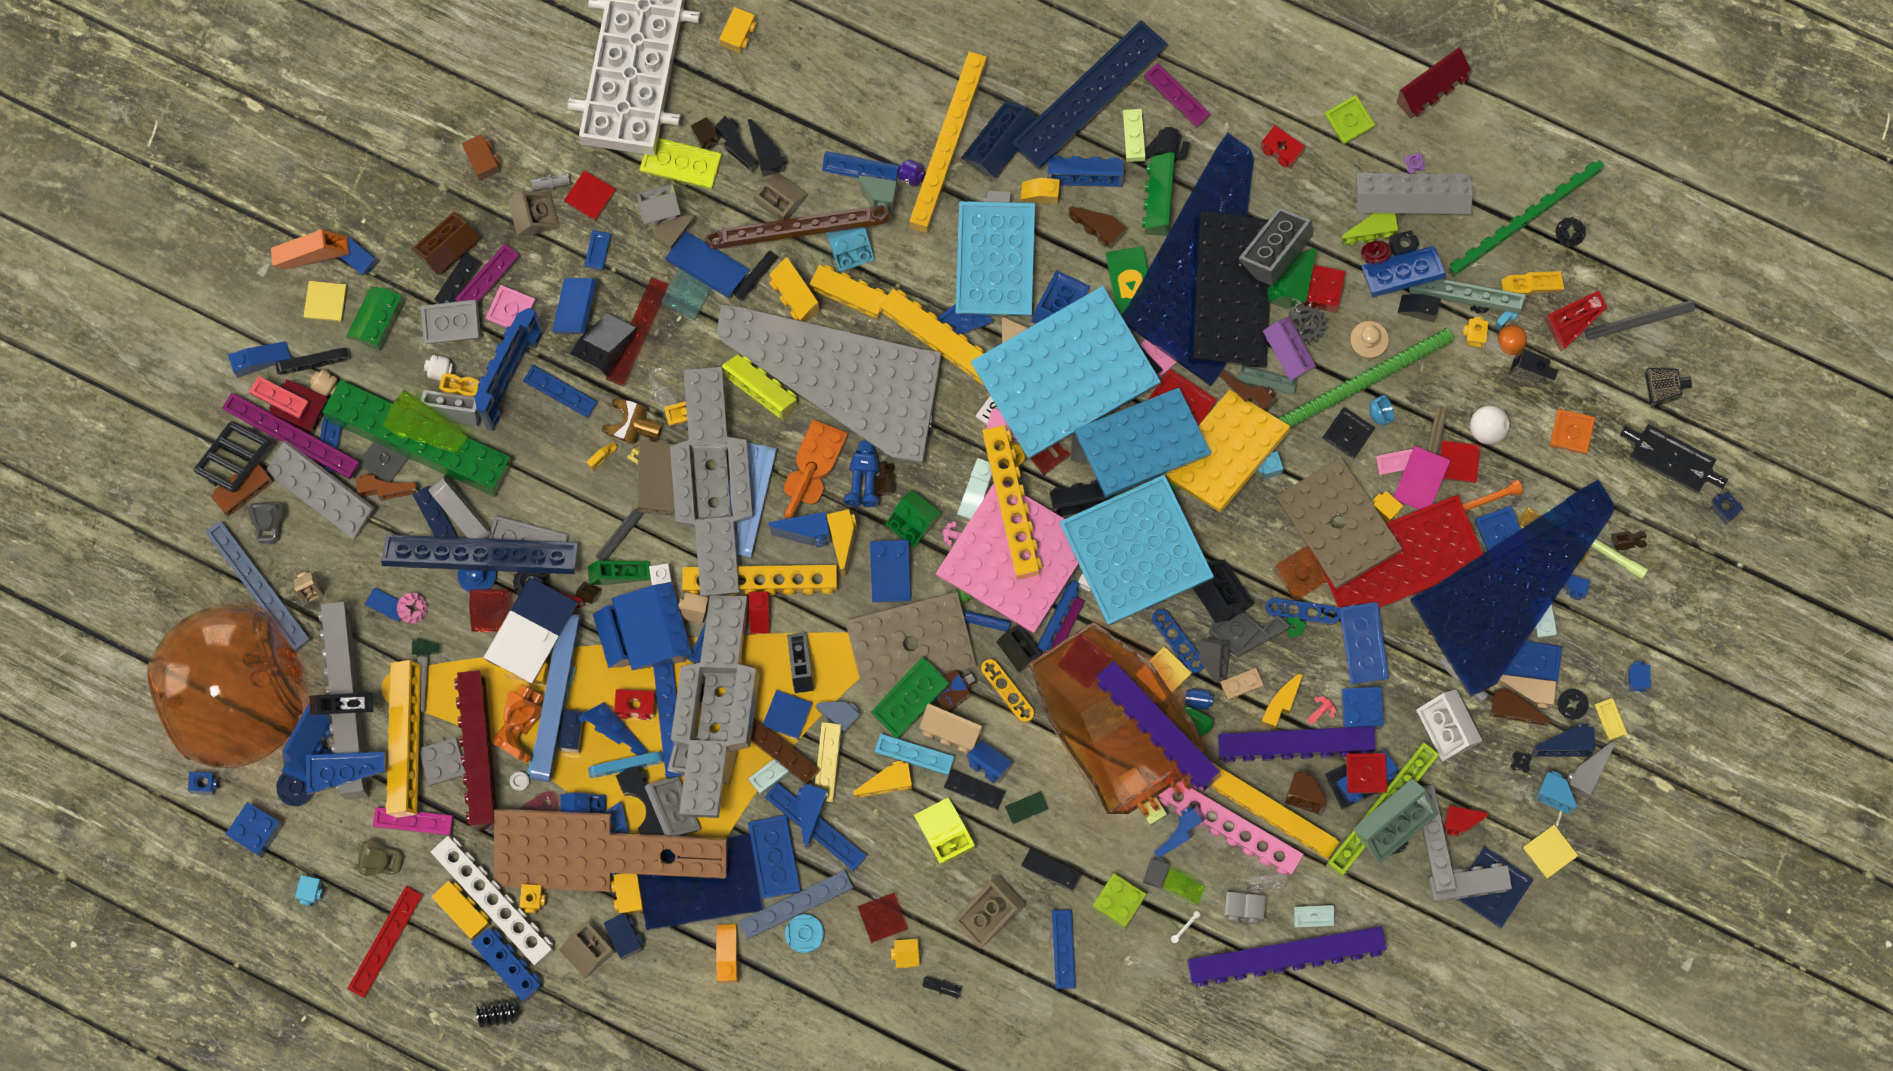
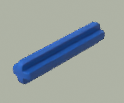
(986, 621)

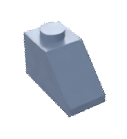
(839, 713)

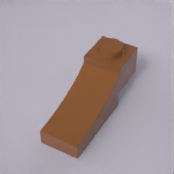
(369, 485)

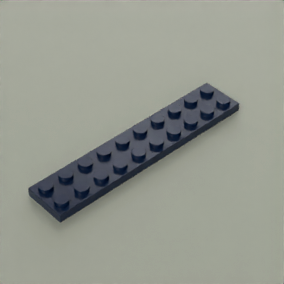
(1089, 94)
(480, 554)

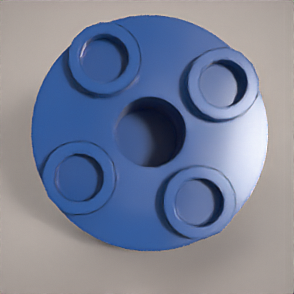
(476, 579)

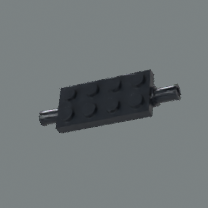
(1673, 458)

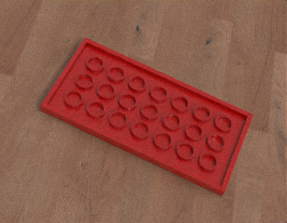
(1433, 547)

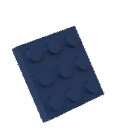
(1498, 906)

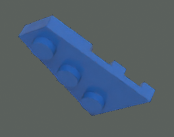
(963, 322)

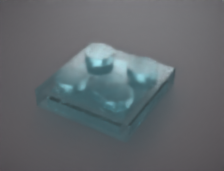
(686, 295)

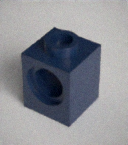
(1726, 516)

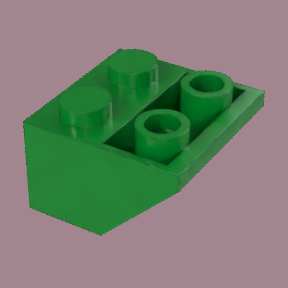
(913, 518)

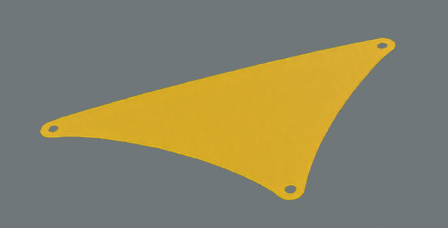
(595, 683)

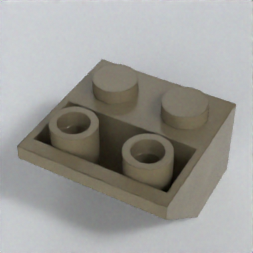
(779, 197)
(586, 949)

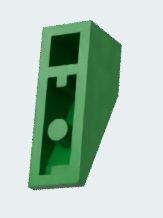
(618, 572)

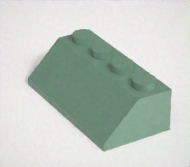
(1396, 821)

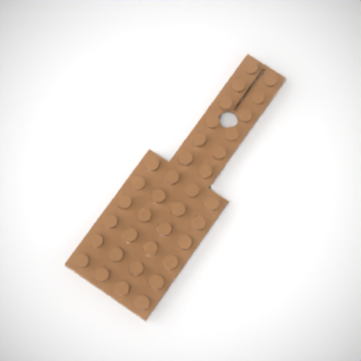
(582, 852)

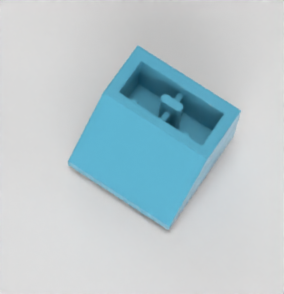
(850, 247)

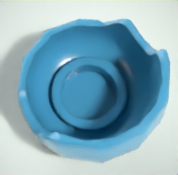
(1381, 411)

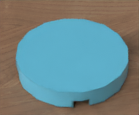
(804, 933)

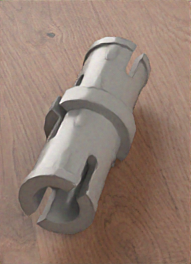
(550, 182)

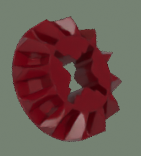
(1371, 248)

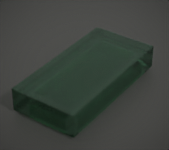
(1026, 808)

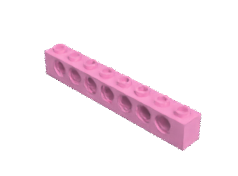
(1240, 825)

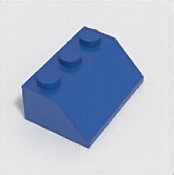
(611, 637)
(306, 740)

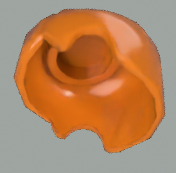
(1512, 339)

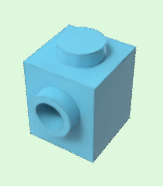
(1271, 466)
(309, 891)

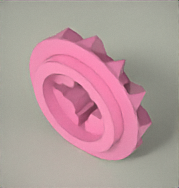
(404, 612)

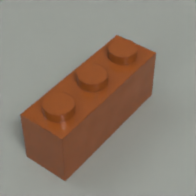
(251, 487)

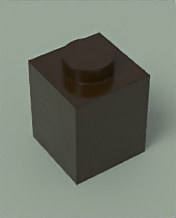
(704, 133)

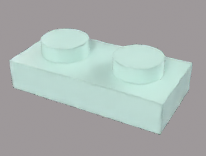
(1546, 626)
(768, 776)
(1314, 916)

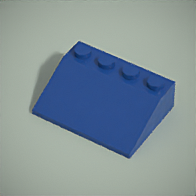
(652, 627)

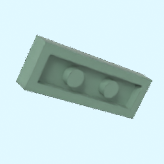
(1264, 378)

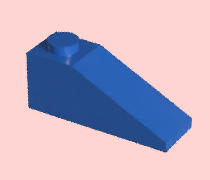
(258, 358)
(810, 808)

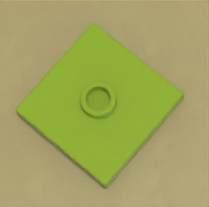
(1349, 120)

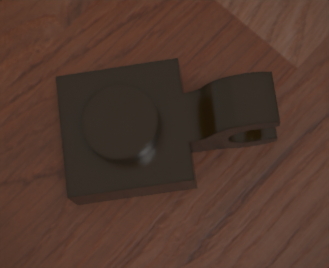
(885, 481)
(1626, 540)

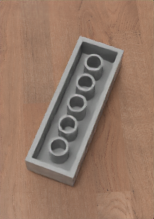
(1413, 193)

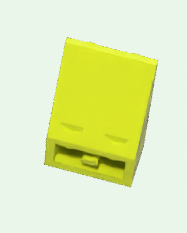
(944, 832)

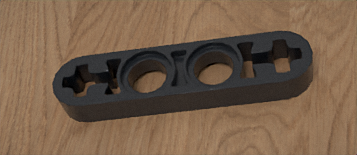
(312, 361)

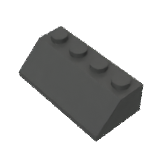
(1276, 245)

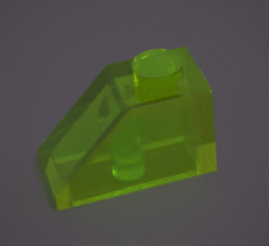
(1183, 887)

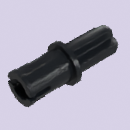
(942, 987)

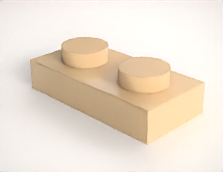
(1241, 684)

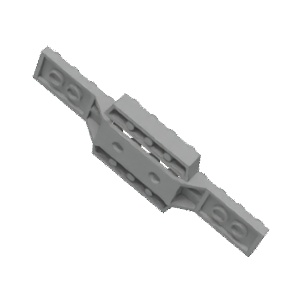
(709, 442)
(733, 711)

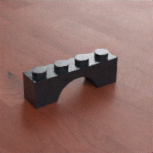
(633, 785)

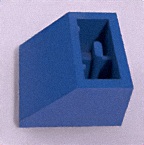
(989, 761)
(583, 803)

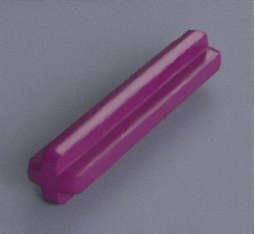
(1068, 621)

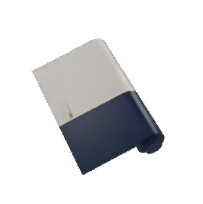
(530, 630)

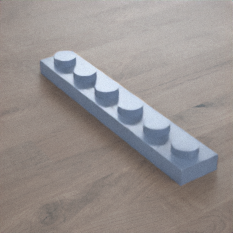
(796, 905)

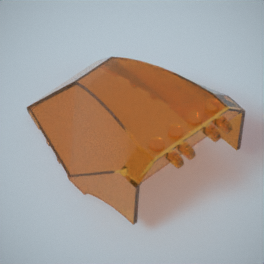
(1102, 742)

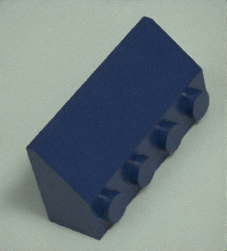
(994, 144)

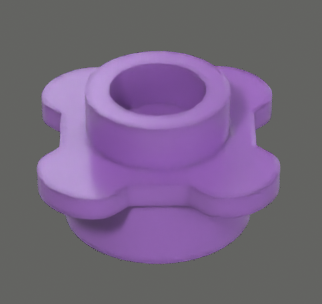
(1414, 158)

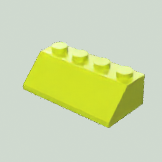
(759, 386)

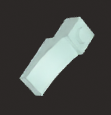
(976, 489)

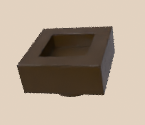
(587, 592)

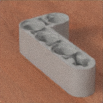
(458, 509)

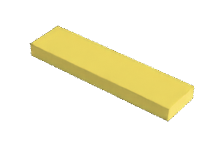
(828, 758)

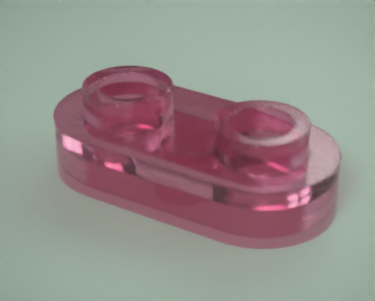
(538, 803)

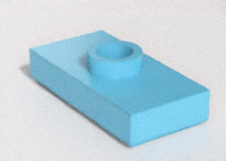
(1505, 318)

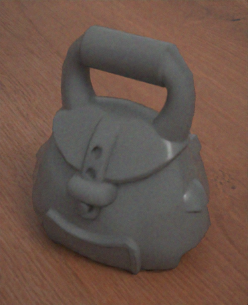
(266, 517)

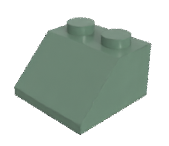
(879, 192)

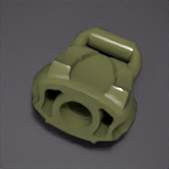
(374, 859)

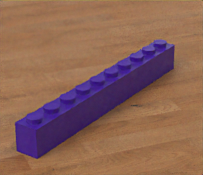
(1286, 955)

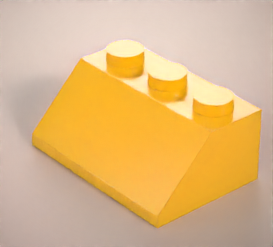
(793, 292)

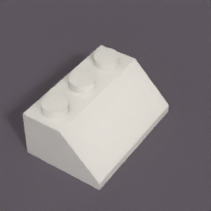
(1449, 725)

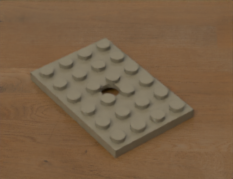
(1344, 551)
(880, 637)

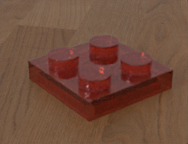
(1084, 661)
(882, 918)

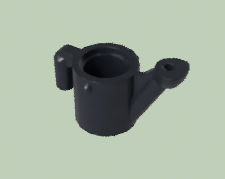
(1167, 141)

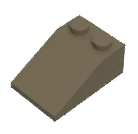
(989, 912)

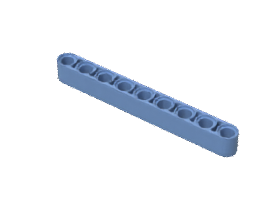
(554, 701)

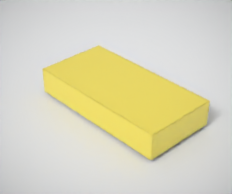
(1610, 719)

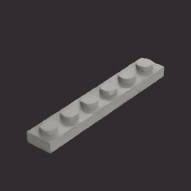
(1438, 850)

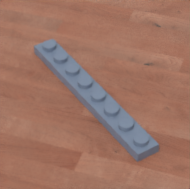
(257, 586)

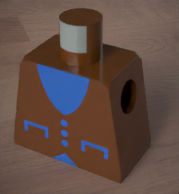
(956, 692)

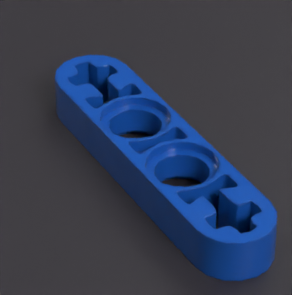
(1302, 614)
(1179, 640)

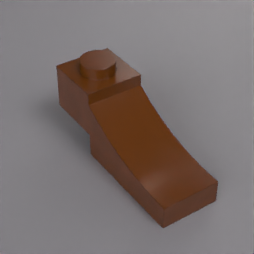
(1262, 396)

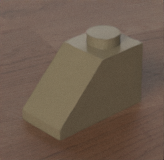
(671, 231)

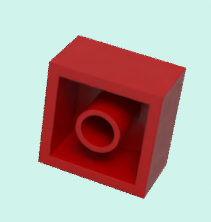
(1325, 288)

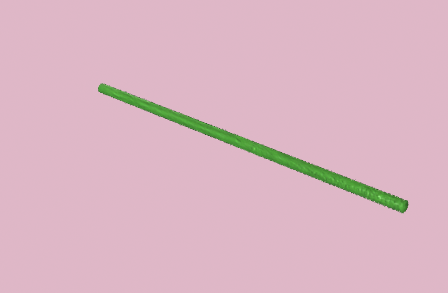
(1347, 389)

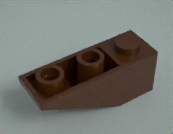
(1101, 225)

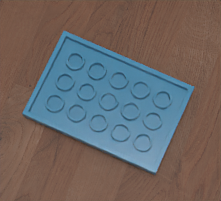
(1142, 442)

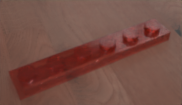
(642, 321)

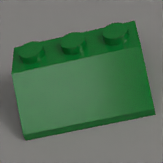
(376, 317)

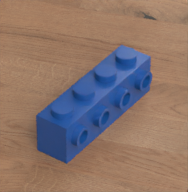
(506, 965)

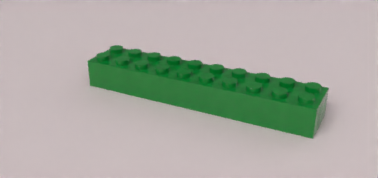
(365, 415)

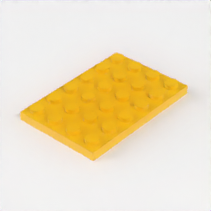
(1239, 443)

